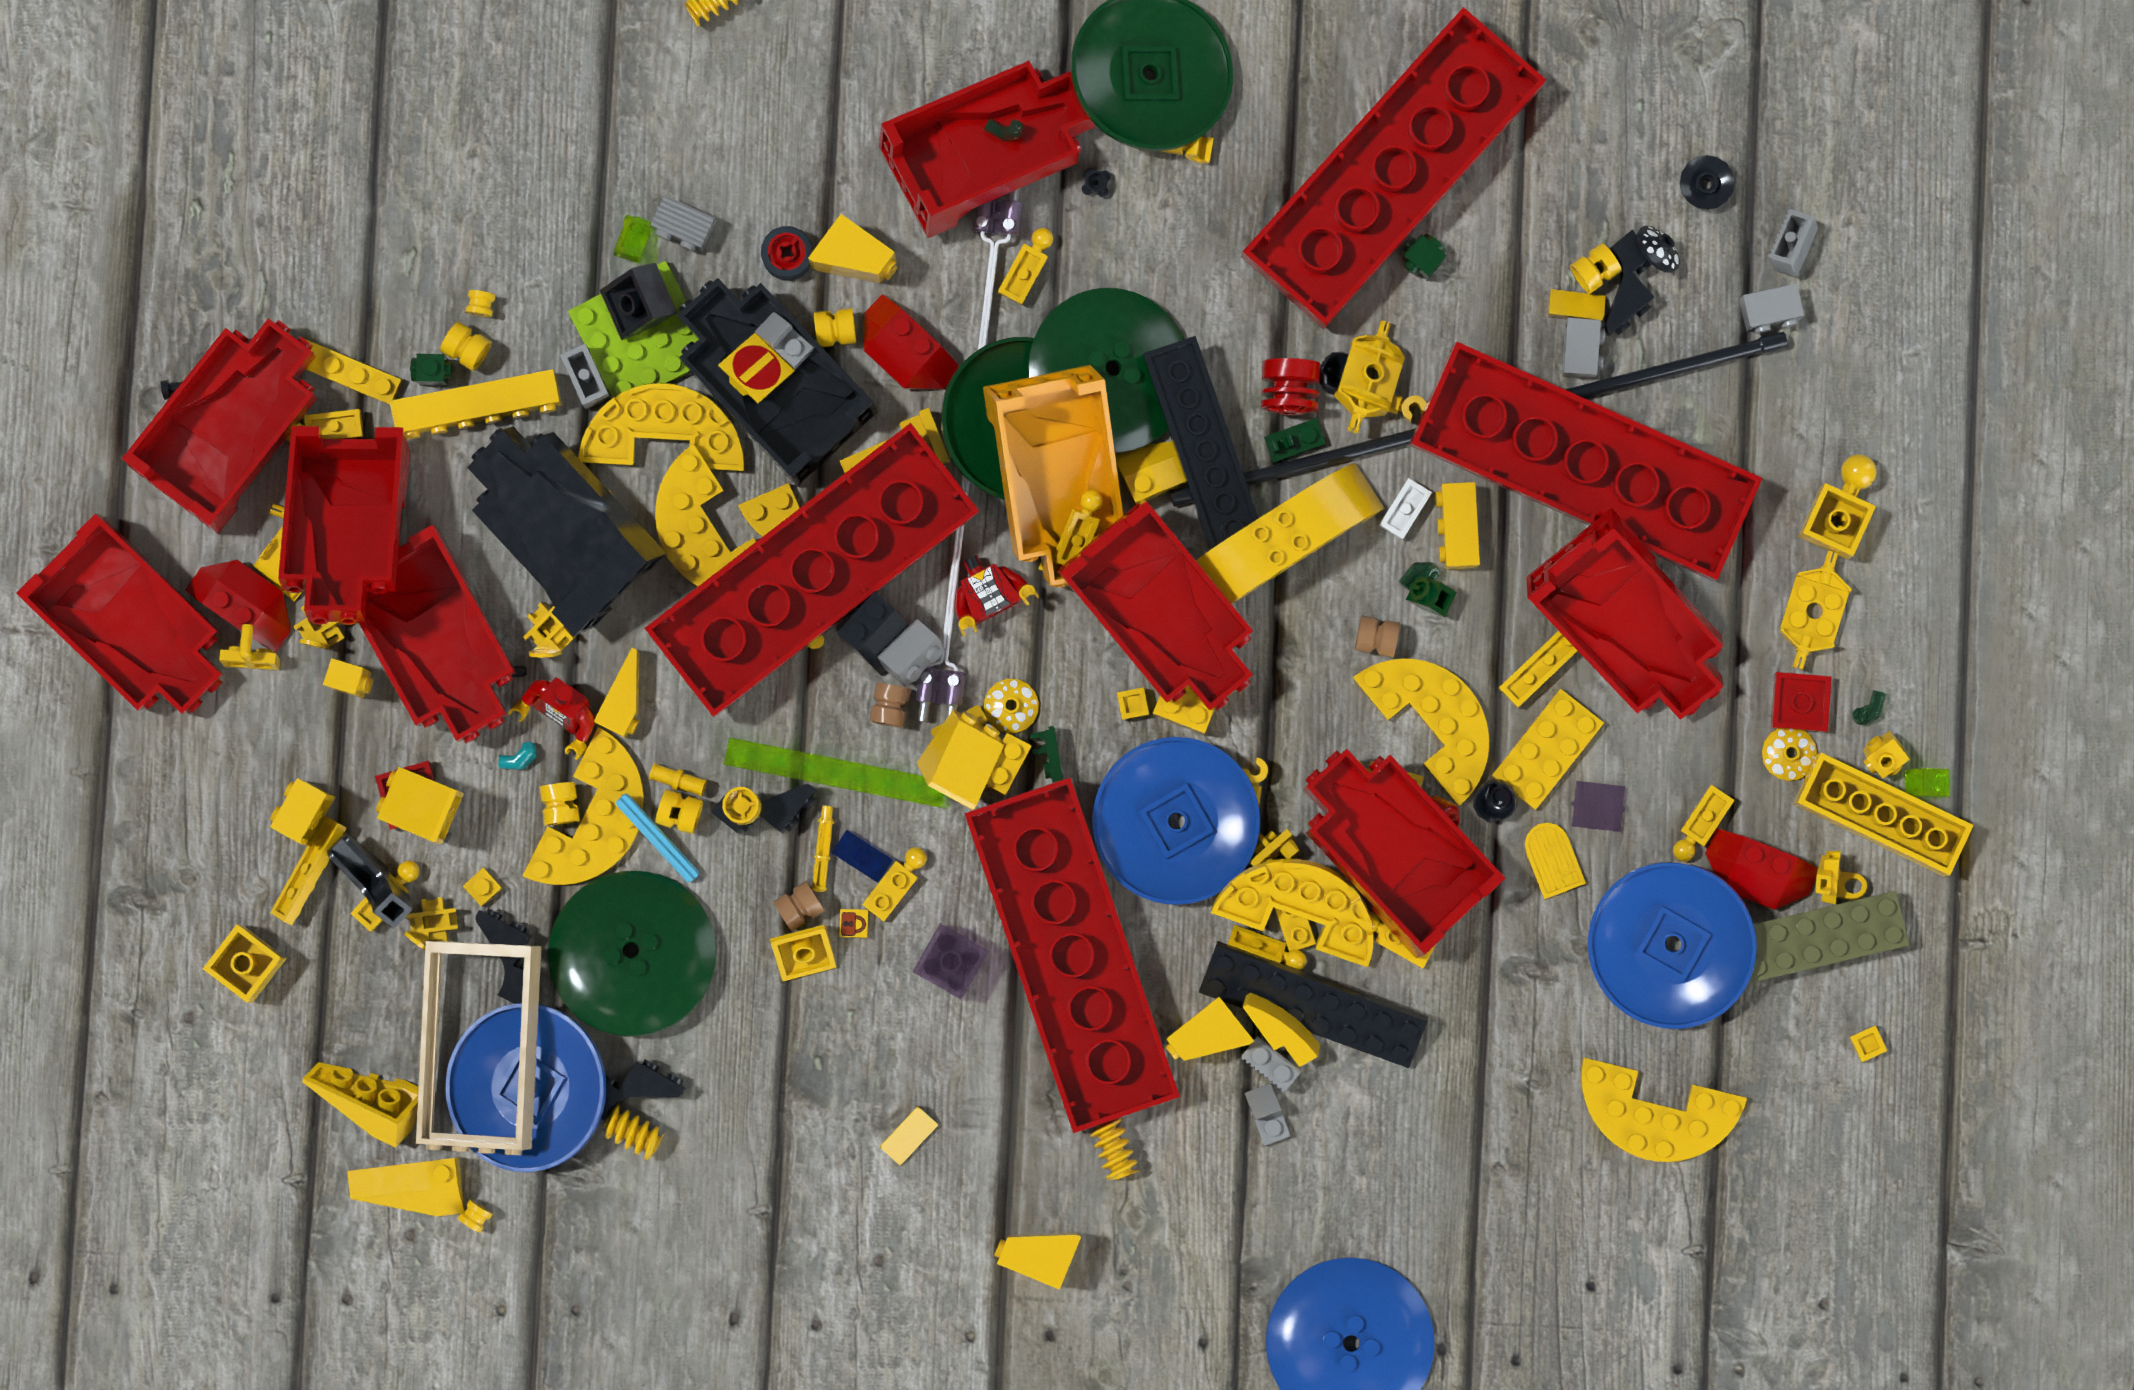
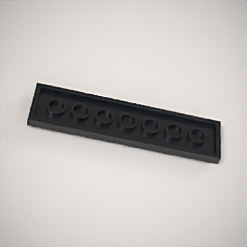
(1201, 439)
(1317, 1003)

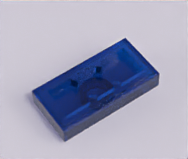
(862, 856)

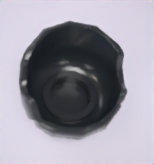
(1332, 370)
(1495, 800)

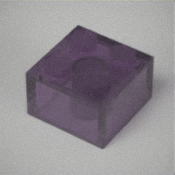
(951, 961)

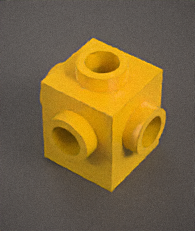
(1885, 755)

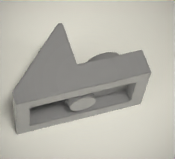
(784, 340)
(1267, 1114)

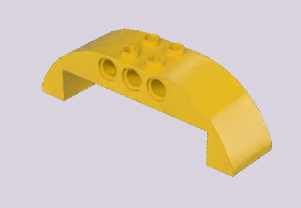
(1290, 532)

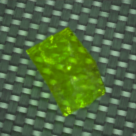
(633, 239)
(1927, 782)

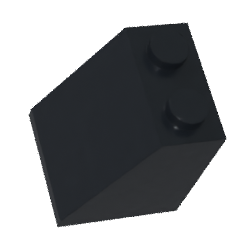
(872, 630)

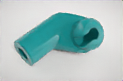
(521, 759)

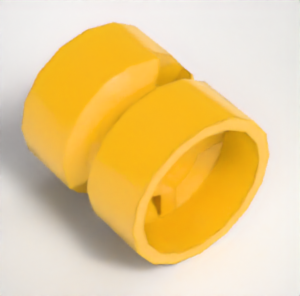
(1587, 273)
(835, 327)
(462, 344)
(559, 803)
(741, 805)
(688, 815)

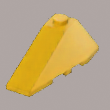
(1150, 471)
(376, 1105)
(416, 1187)

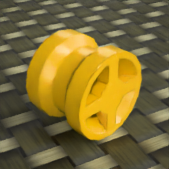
(480, 303)
(475, 1216)

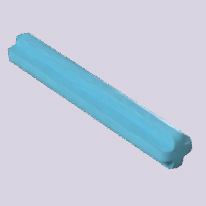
(657, 837)

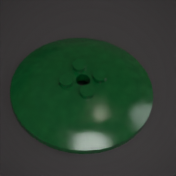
(1189, 65)
(1104, 328)
(964, 418)
(639, 992)

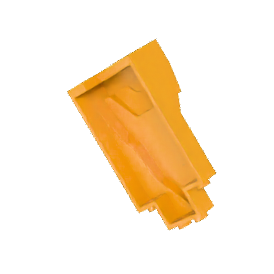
(1051, 451)

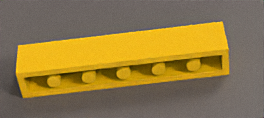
(477, 403)

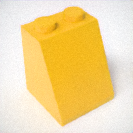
(853, 253)
(961, 758)
(419, 805)
(1207, 1033)
(1039, 1255)

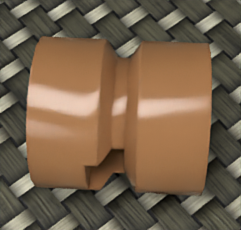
(1377, 636)
(890, 705)
(798, 906)

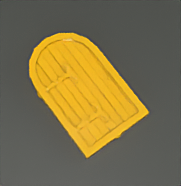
(1552, 860)

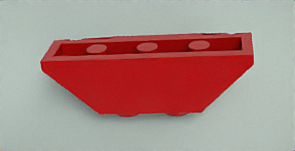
(905, 348)
(243, 598)
(1759, 870)

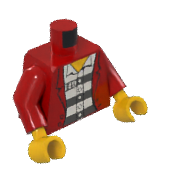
(988, 593)
(561, 705)

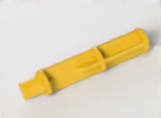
(822, 850)

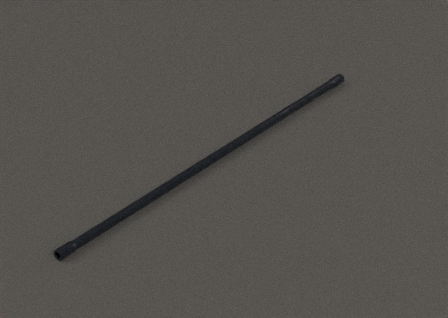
(1762, 345)

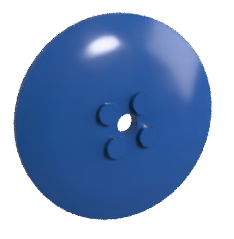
(1168, 779)
(1663, 984)
(567, 1081)
(1345, 1300)

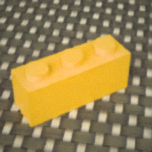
(1458, 525)

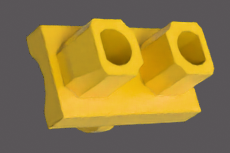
(1272, 847)

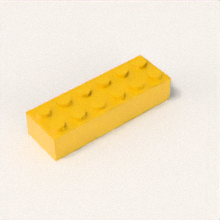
(1882, 814)

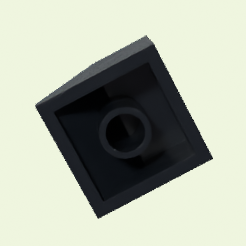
(638, 300)

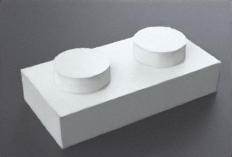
(1405, 509)

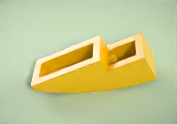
(1282, 1029)

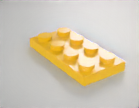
(1548, 748)

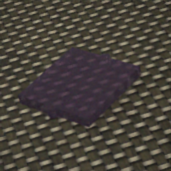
(1598, 806)

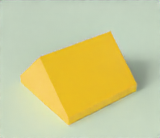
(803, 952)

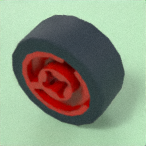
(789, 267)

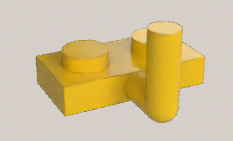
(245, 658)

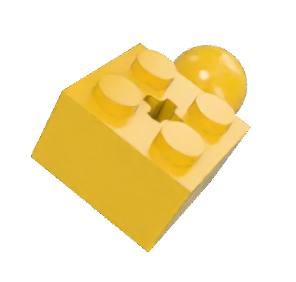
(1853, 513)

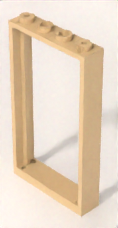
(429, 1047)

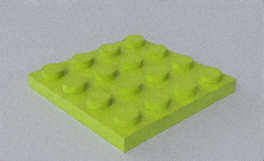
(638, 359)

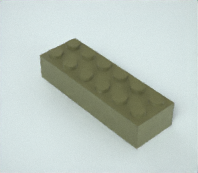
(1828, 935)

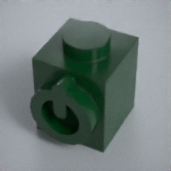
(1423, 255)
(431, 369)
(1425, 593)

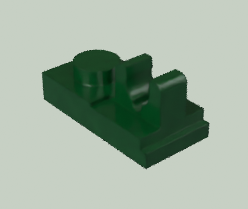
(1294, 440)
(1052, 767)

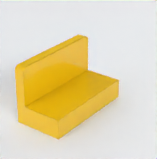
(927, 429)

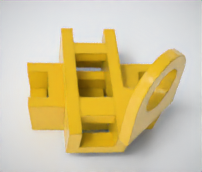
(554, 630)
(319, 637)
(1832, 882)
(435, 926)

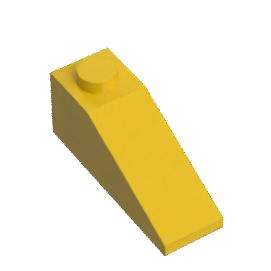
(622, 701)

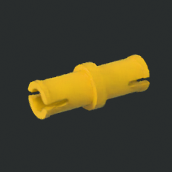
(678, 779)

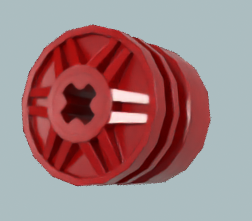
(1290, 385)

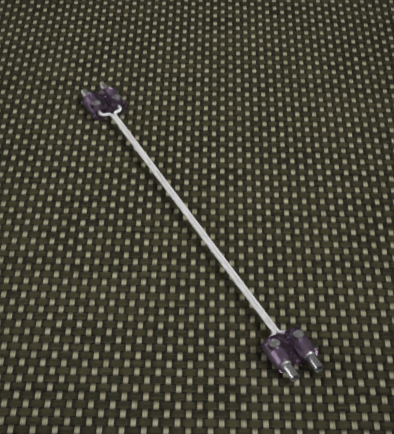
(948, 686)

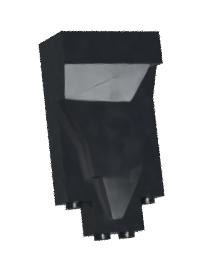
(802, 416)
(561, 524)

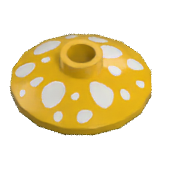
(1011, 720)
(1775, 755)

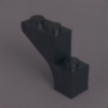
(1632, 296)
(778, 810)
(372, 879)
(502, 933)
(642, 1082)

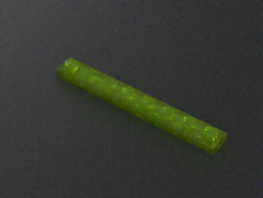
(831, 772)

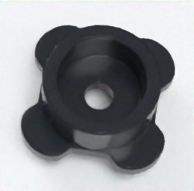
(1092, 175)

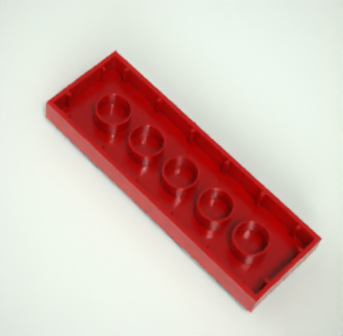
(1393, 168)
(1584, 459)
(812, 570)
(1072, 955)

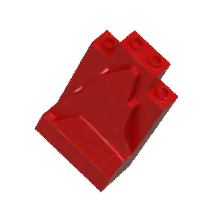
(954, 165)
(226, 421)
(342, 520)
(1161, 608)
(1628, 618)
(125, 619)
(438, 641)
(1397, 848)

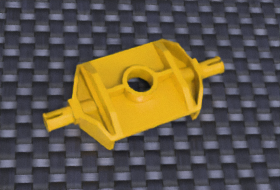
(1357, 391)
(1827, 591)

